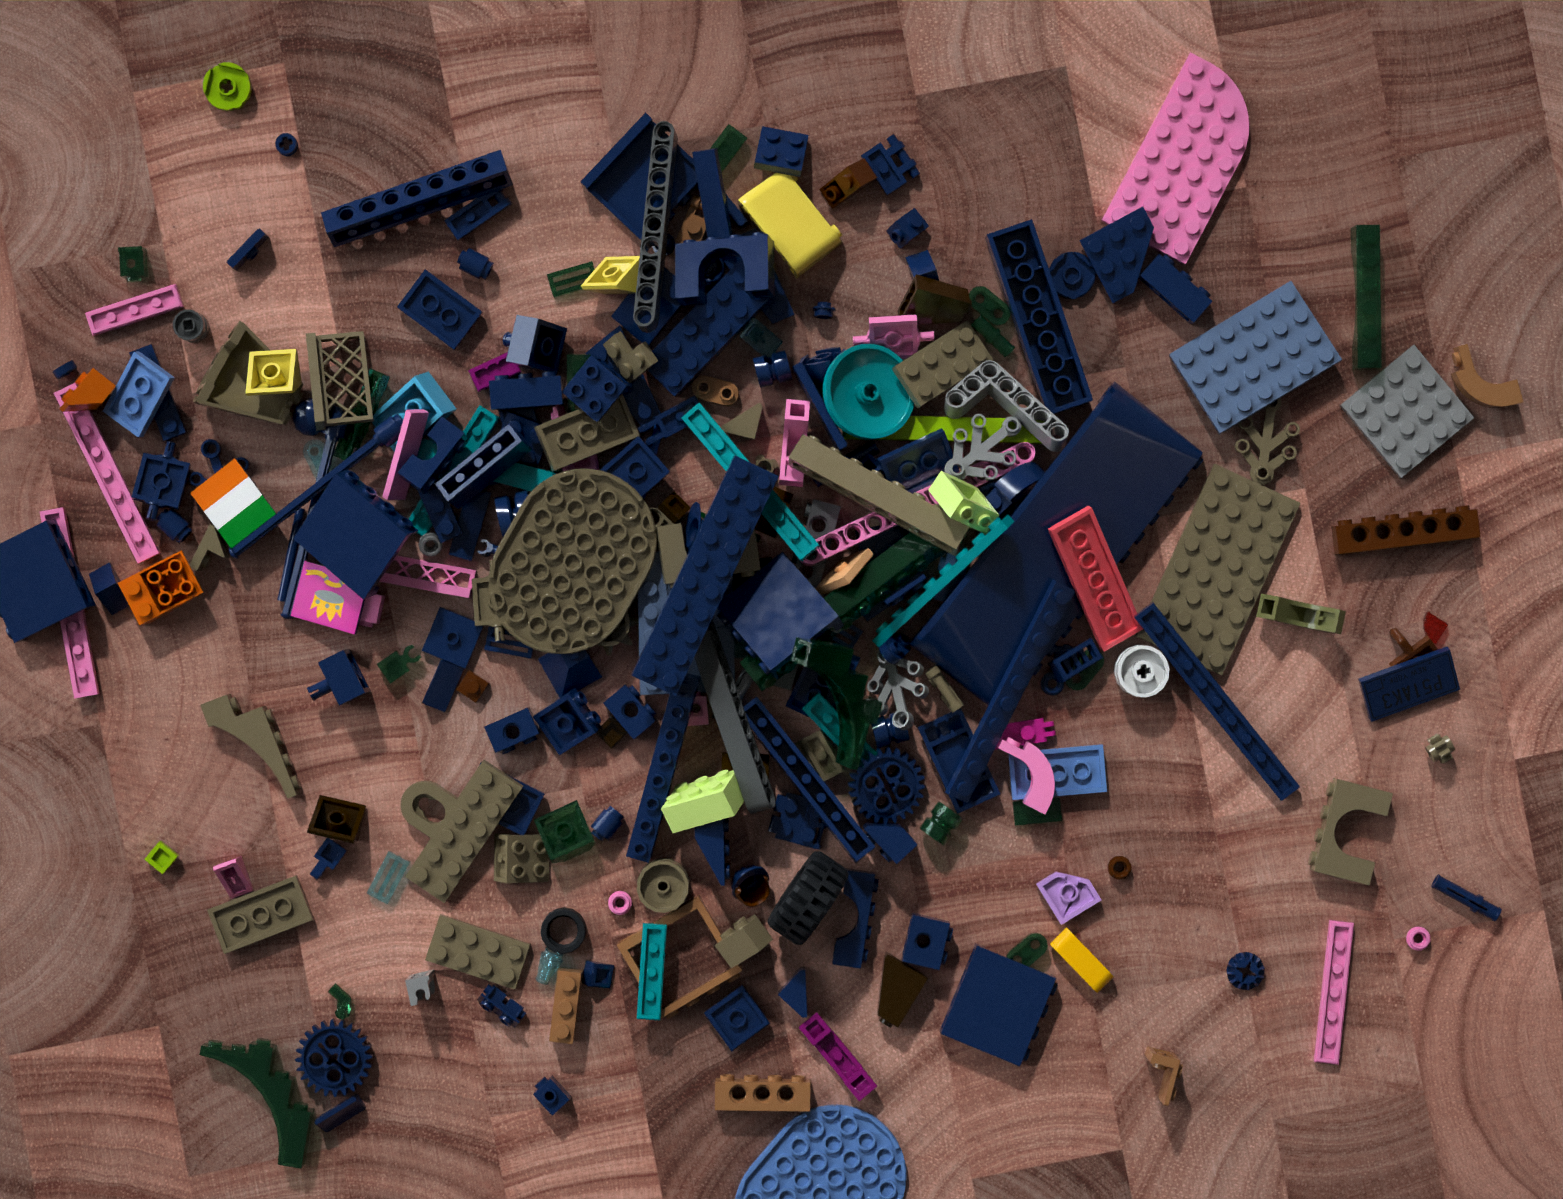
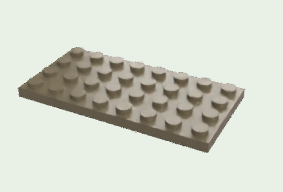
(1222, 563)

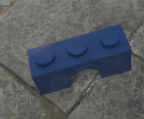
(423, 473)

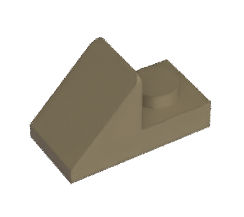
(210, 543)

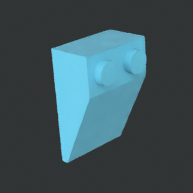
(418, 393)

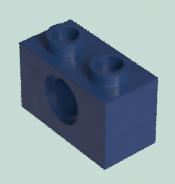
(633, 725)
(498, 731)

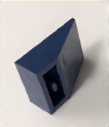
(715, 847)

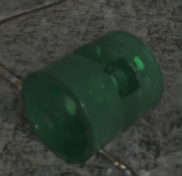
(941, 823)

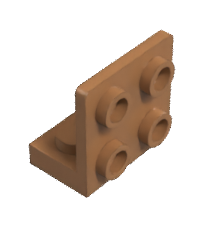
(1171, 1064)

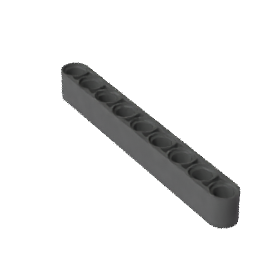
(655, 215)
(733, 723)

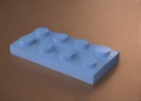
(1074, 770)

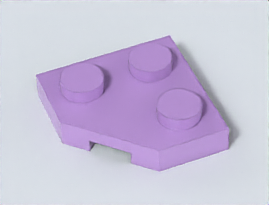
(1067, 895)

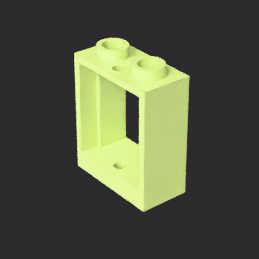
(963, 502)

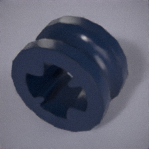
(292, 148)

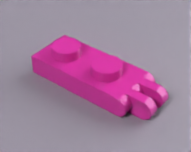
(1028, 730)

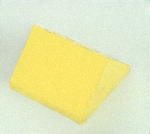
(614, 276)
(273, 372)

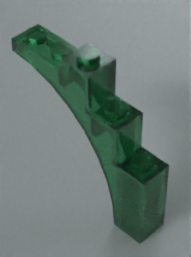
(847, 686)
(277, 1088)

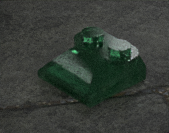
(565, 832)

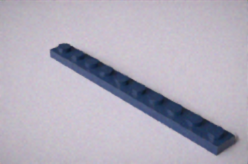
(1010, 691)
(1217, 701)

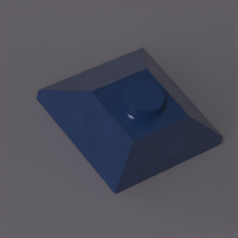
(570, 670)

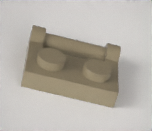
(948, 695)

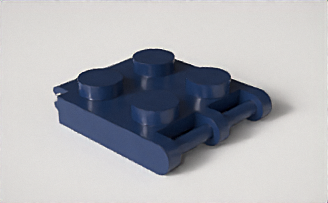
(797, 821)

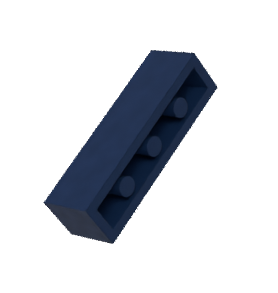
(483, 466)

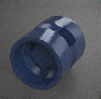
(772, 369)
(886, 732)

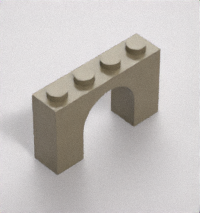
(673, 553)
(1342, 798)

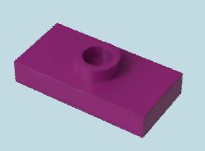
(487, 371)

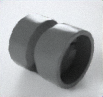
(191, 326)

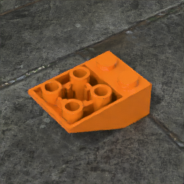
(160, 588)

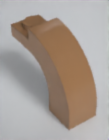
(1479, 390)

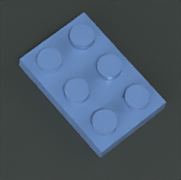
(138, 394)

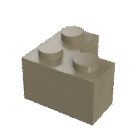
(743, 941)

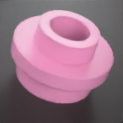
(612, 902)
(1424, 941)

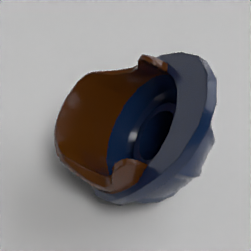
(751, 885)

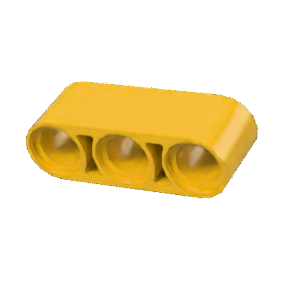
(1081, 960)

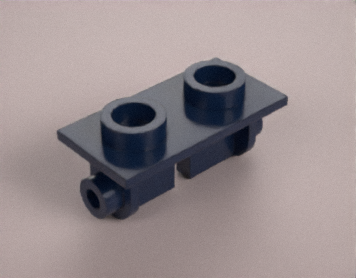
(506, 1013)

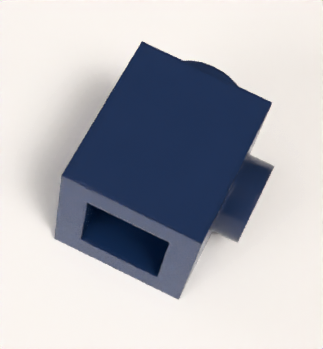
(551, 1094)

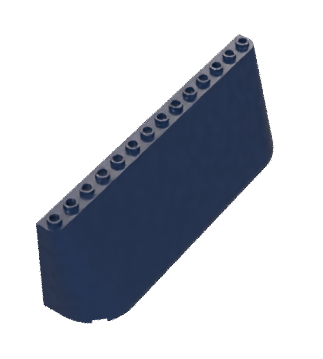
(1118, 464)

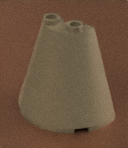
(226, 381)

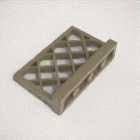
(319, 385)

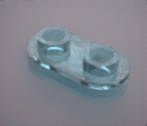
(314, 461)

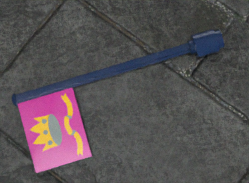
(313, 589)

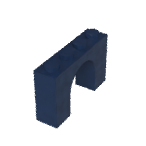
(696, 257)

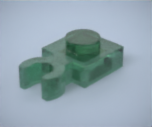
(396, 665)

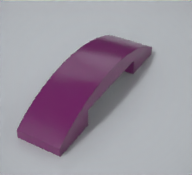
(838, 1056)

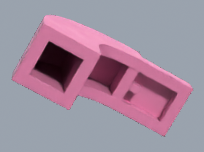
(794, 427)
(1042, 777)

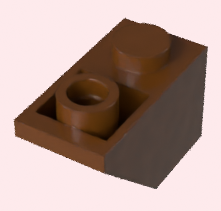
(848, 183)

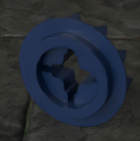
(1242, 960)

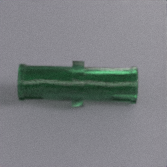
(993, 336)

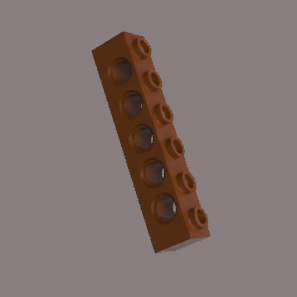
(1466, 528)

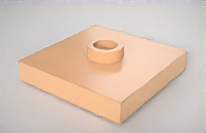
(844, 571)

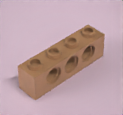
(773, 1102)

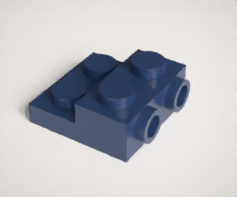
(568, 721)

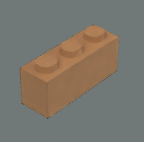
(566, 1005)

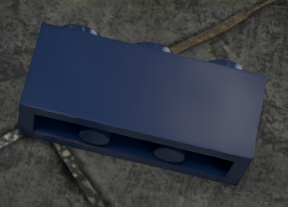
(1175, 288)
(526, 391)

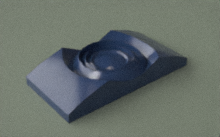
(946, 743)

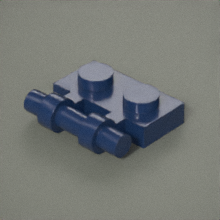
(887, 173)

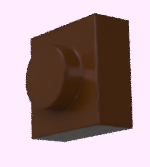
(472, 686)

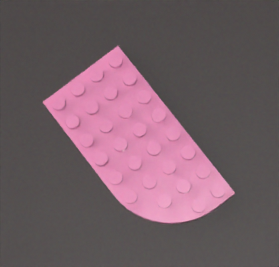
(1186, 158)

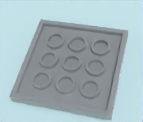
(1406, 411)

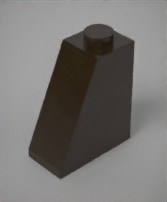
(935, 301)
(898, 990)

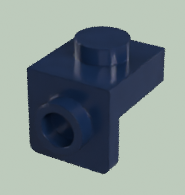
(907, 228)

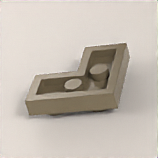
(630, 361)

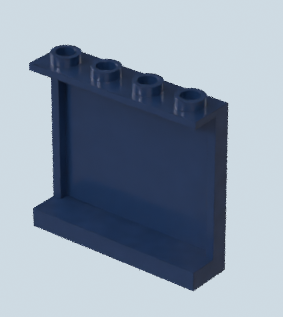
(622, 177)
(354, 533)
(39, 581)
(774, 610)
(998, 1005)

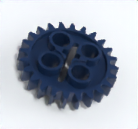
(904, 775)
(319, 1073)

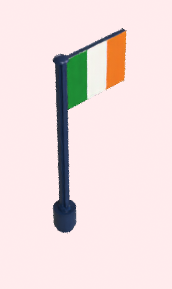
(244, 513)

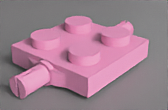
(895, 333)

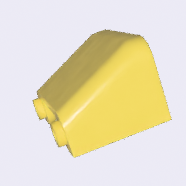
(791, 222)

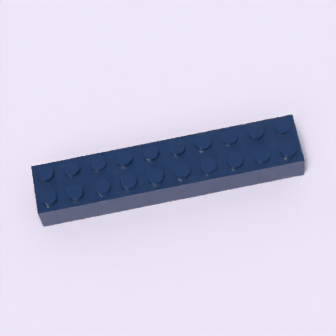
(704, 575)

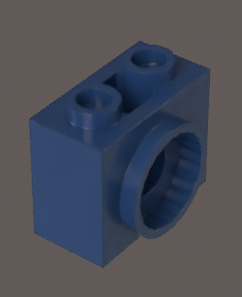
(933, 954)

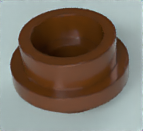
(1126, 867)

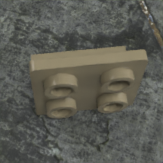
(520, 859)

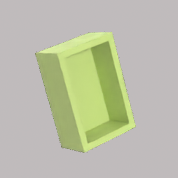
(703, 801)

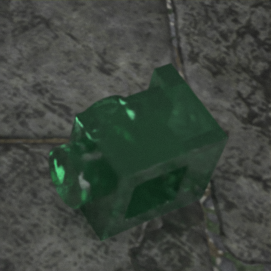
(139, 255)

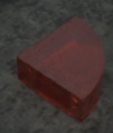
(1433, 627)

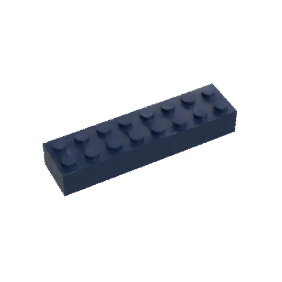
(1038, 317)

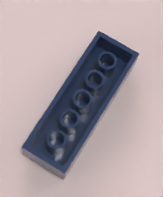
(705, 331)

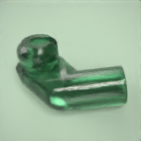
(344, 1001)

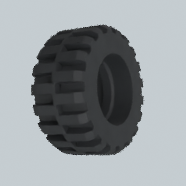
(808, 898)

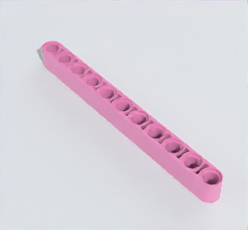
(866, 532)

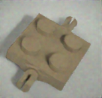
(483, 610)

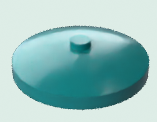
(865, 392)

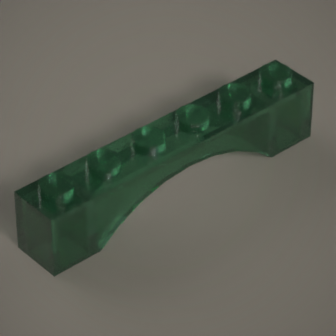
(1367, 277)

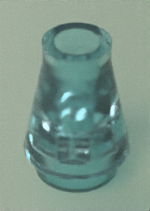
(548, 965)

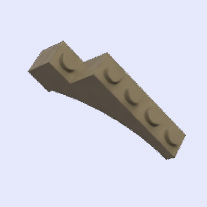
(258, 732)

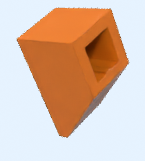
(89, 393)

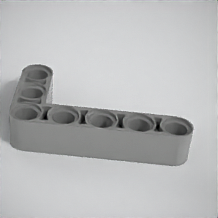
(1009, 401)

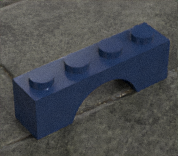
(850, 949)

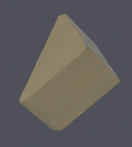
(745, 424)

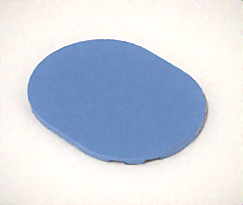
(828, 1155)

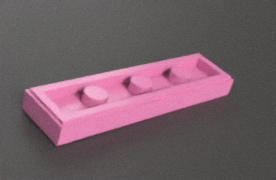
(134, 310)
(407, 444)

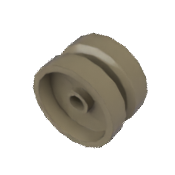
(663, 871)

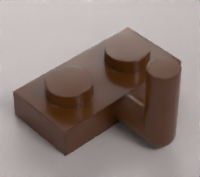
(1410, 652)

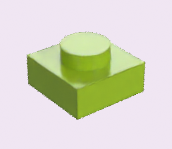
(161, 857)

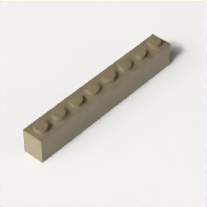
(878, 494)

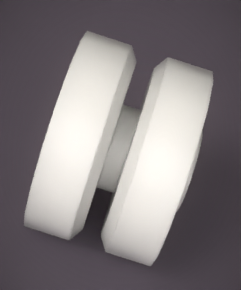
(1155, 673)

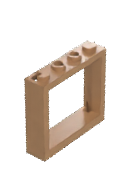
(669, 918)

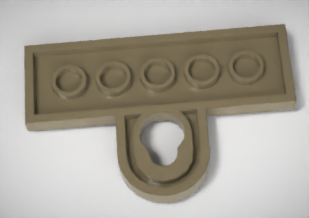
(463, 830)

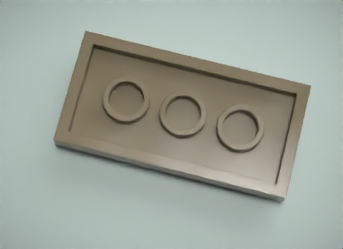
(941, 364)
(579, 436)
(260, 914)
(477, 951)

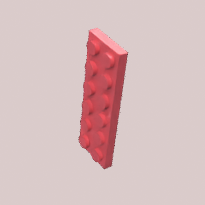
(1095, 578)

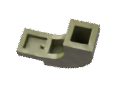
(1301, 614)

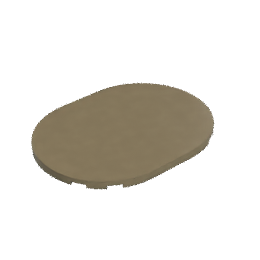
(572, 561)

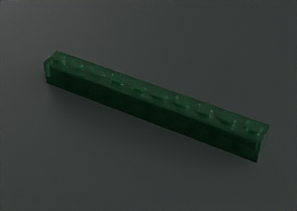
(867, 589)

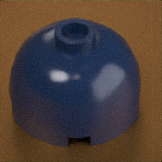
(819, 364)

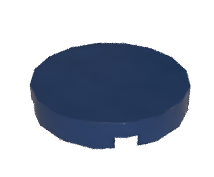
(1072, 275)

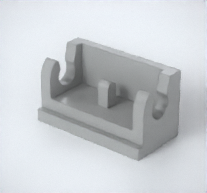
(418, 984)

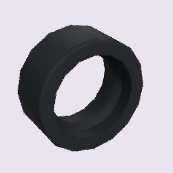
(560, 948)

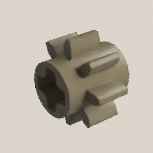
(1440, 748)

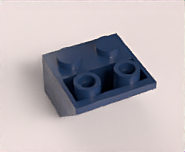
(892, 839)

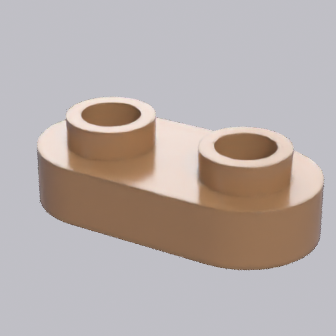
(715, 390)

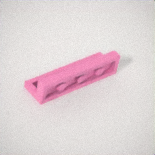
(430, 585)

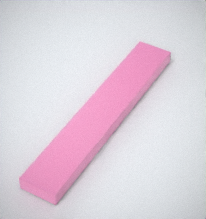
(1333, 992)

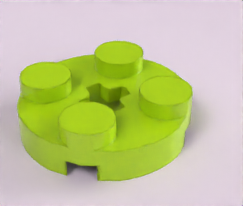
(220, 75)

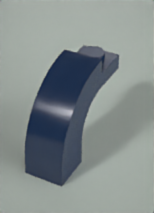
(1014, 487)

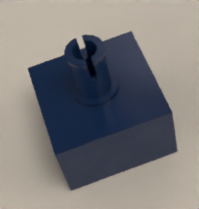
(535, 344)
(342, 678)

